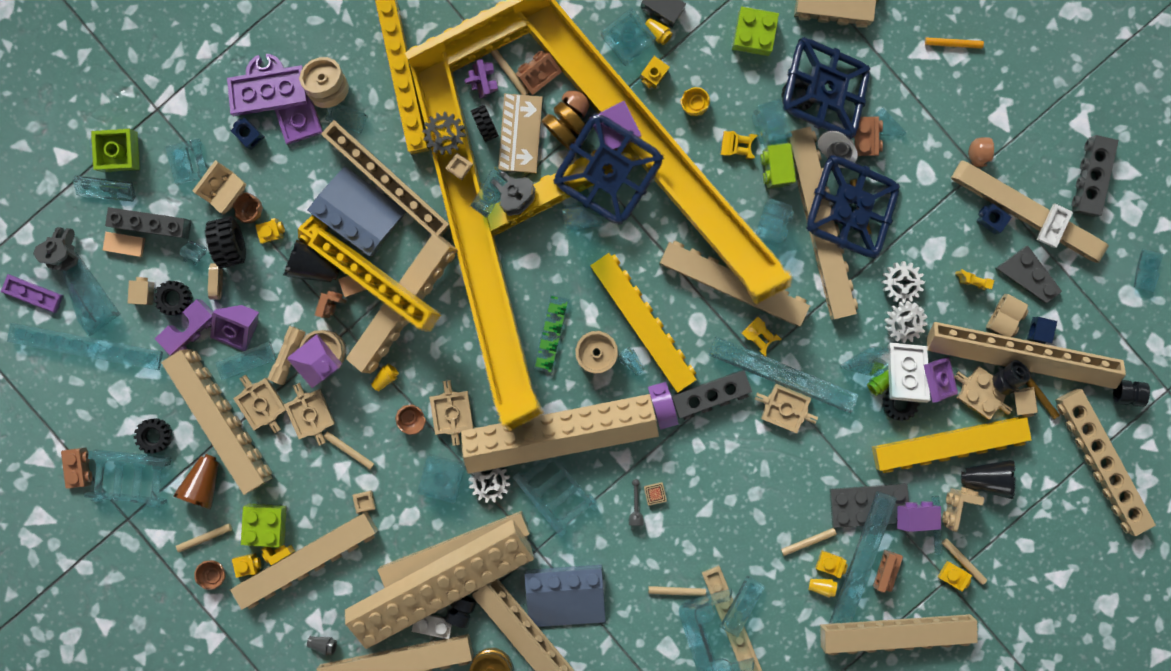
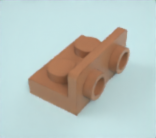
(538, 71)
(867, 136)
(326, 304)
(76, 467)
(887, 571)

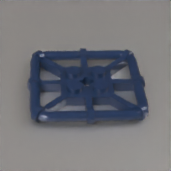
(817, 92)
(620, 164)
(842, 212)

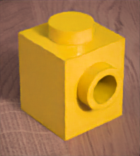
(654, 73)

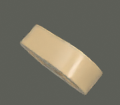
(215, 280)

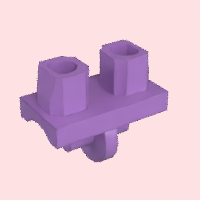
(478, 78)

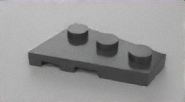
(1030, 274)

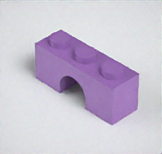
(199, 318)

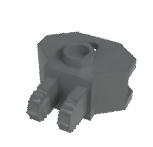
(515, 194)
(57, 250)

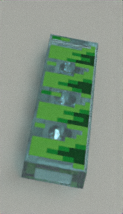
(551, 334)

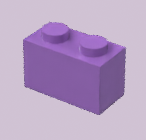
(919, 517)

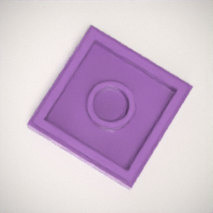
(621, 115)
(298, 122)
(940, 379)

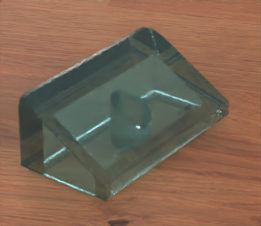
(346, 117)

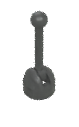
(636, 518)

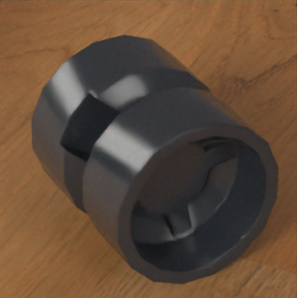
(1011, 377)
(1132, 393)
(459, 612)

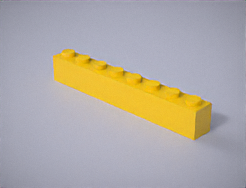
(402, 76)
(374, 280)
(643, 322)
(951, 443)

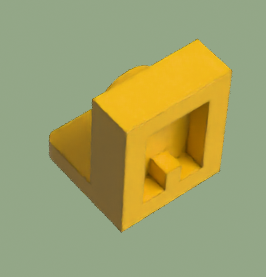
(308, 229)
(270, 231)
(281, 552)
(831, 564)
(246, 565)
(955, 576)

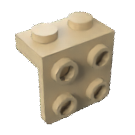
(220, 187)
(955, 501)

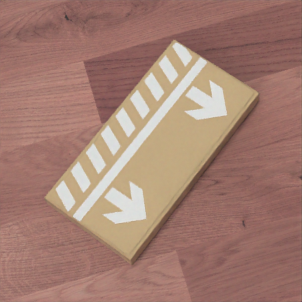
(520, 133)

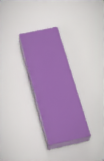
(31, 293)

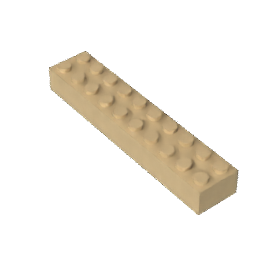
(560, 434)
(438, 584)

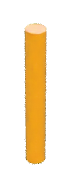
(954, 43)

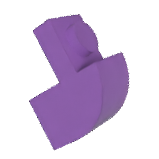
(663, 405)

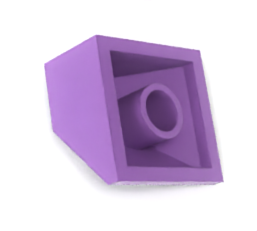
(234, 326)
(314, 361)

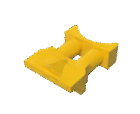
(730, 144)
(969, 278)
(753, 331)

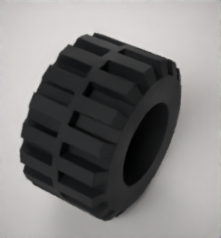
(225, 242)

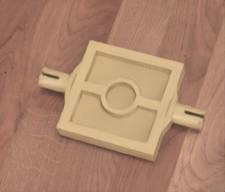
(980, 393)
(260, 404)
(786, 408)
(451, 412)
(309, 414)

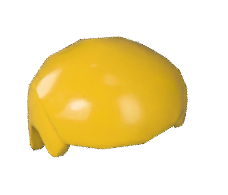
(695, 101)

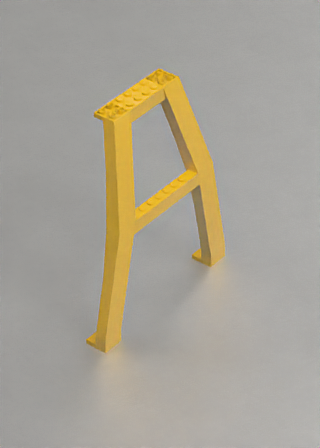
(474, 234)

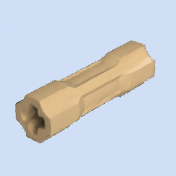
(281, 367)

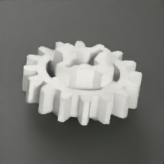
(903, 274)
(906, 322)
(497, 485)

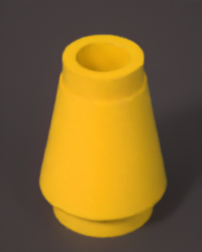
(659, 30)
(385, 376)
(824, 587)

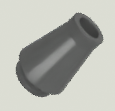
(324, 645)

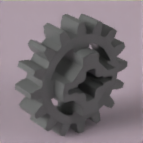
(447, 125)

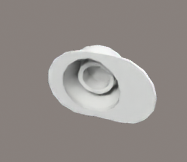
(837, 144)

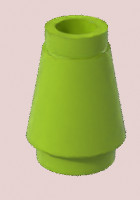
(879, 384)

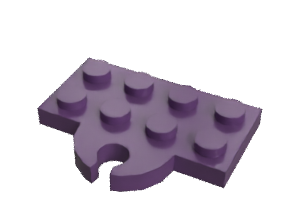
(265, 87)

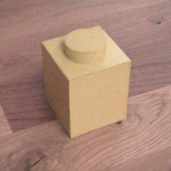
(141, 291)
(1026, 402)

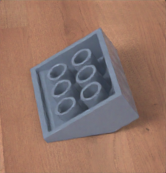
(357, 211)
(565, 595)

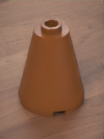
(200, 482)

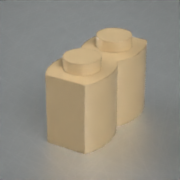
(1007, 316)

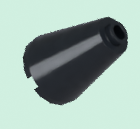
(309, 264)
(991, 478)

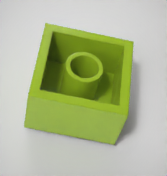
(755, 31)
(115, 150)
(778, 166)
(263, 525)

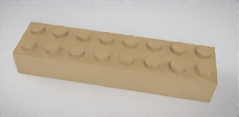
(217, 420)

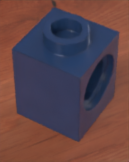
(252, 139)
(1002, 218)
(1042, 330)

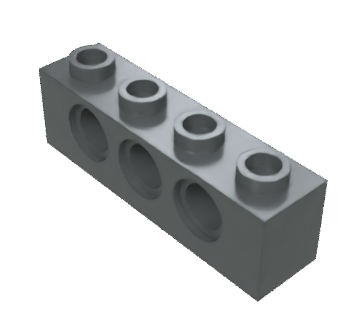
(1107, 149)
(148, 223)
(741, 391)

